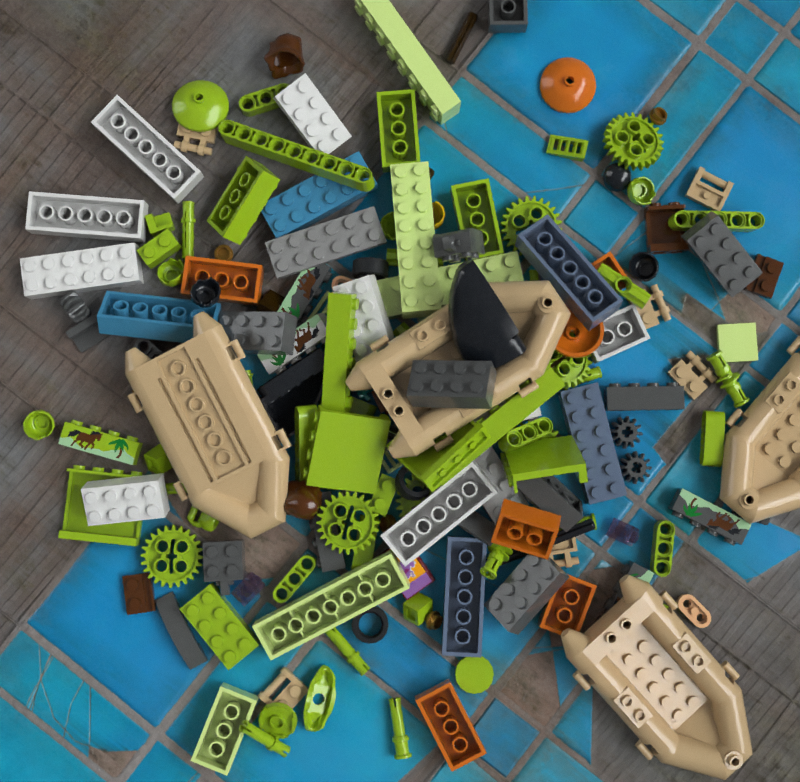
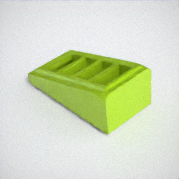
(565, 154)

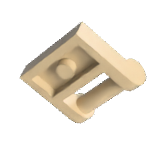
(707, 195)
(290, 694)

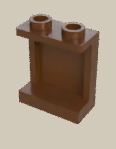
(659, 236)

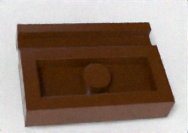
(765, 283)
(139, 593)

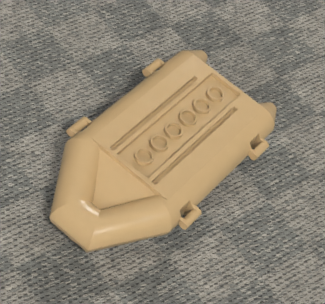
(540, 321)
(214, 428)
(764, 449)
(663, 683)

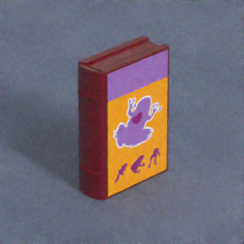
(417, 574)

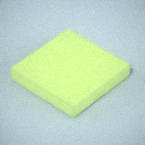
(737, 342)

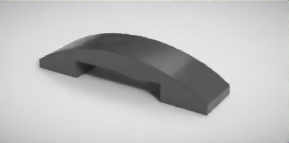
(180, 631)

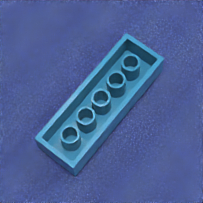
(311, 202)
(150, 316)

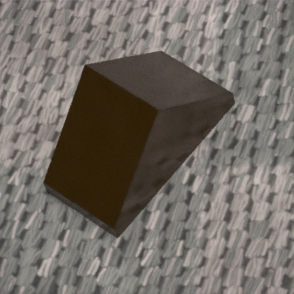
(270, 302)

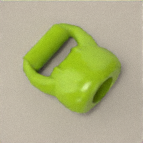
(204, 521)

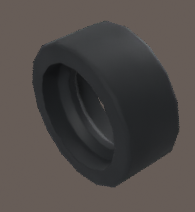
(370, 265)
(404, 491)
(374, 638)

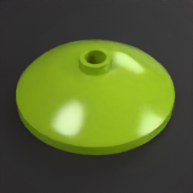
(200, 114)

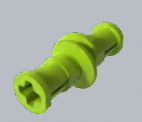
(728, 379)
(495, 559)

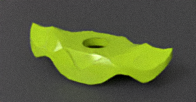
(317, 714)

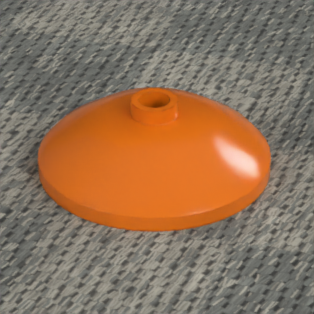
(565, 96)
(583, 343)

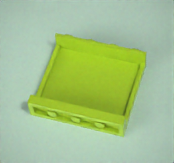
(346, 450)
(544, 459)
(435, 467)
(75, 521)

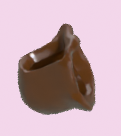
(287, 54)
(303, 500)

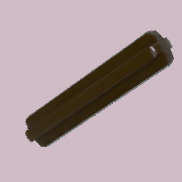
(461, 38)

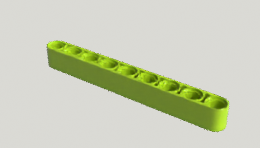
(302, 161)

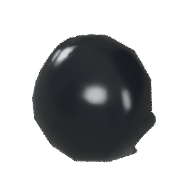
(617, 177)
(643, 266)
(205, 292)

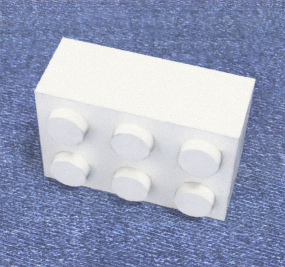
(621, 332)

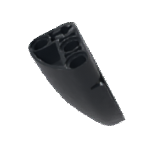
(479, 320)
(294, 387)

